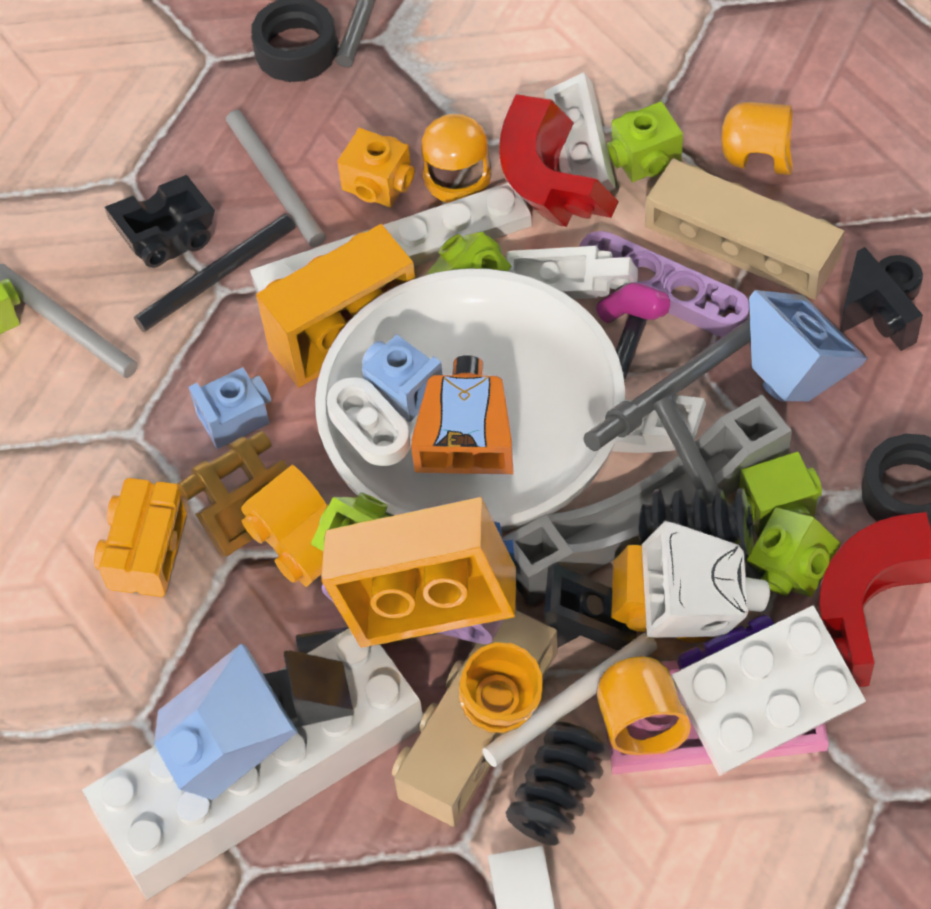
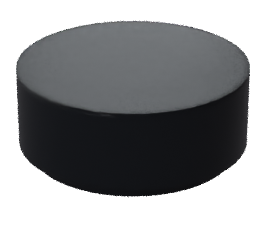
(905, 273)

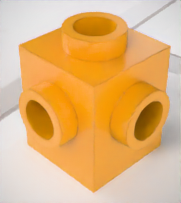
(375, 167)

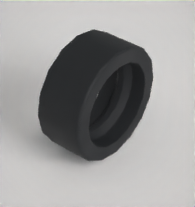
(295, 64)
(894, 451)

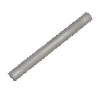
(275, 178)
(70, 324)

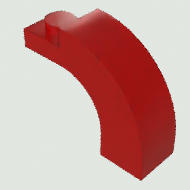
(530, 161)
(869, 562)

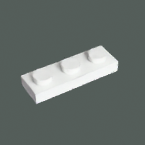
(585, 148)

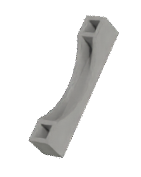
(599, 532)

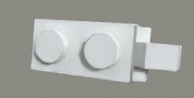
(575, 270)

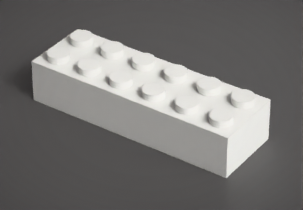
(174, 832)

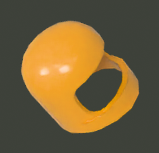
(758, 129)
(455, 144)
(500, 687)
(635, 691)

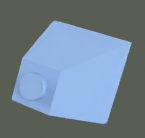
(797, 347)
(221, 726)

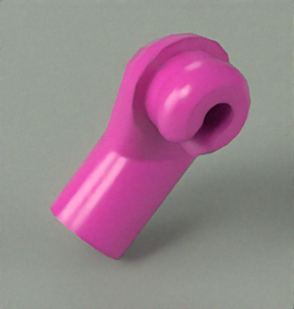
(634, 300)

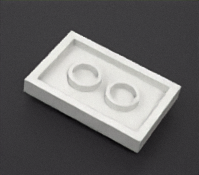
(766, 690)

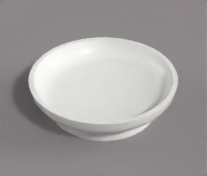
(554, 373)

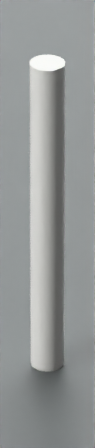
(562, 704)

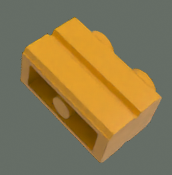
(142, 537)

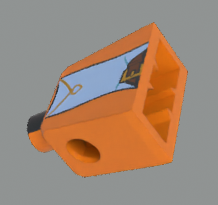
(463, 423)

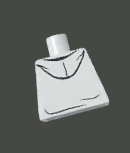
(696, 584)

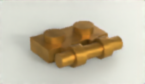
(224, 515)

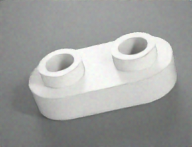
(372, 424)

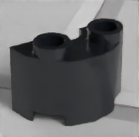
(166, 223)

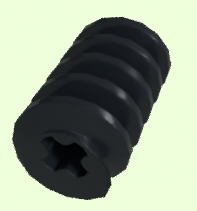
(718, 519)
(556, 781)

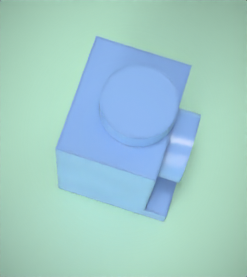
(400, 374)
(231, 406)

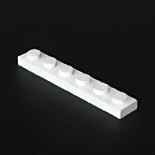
(421, 235)

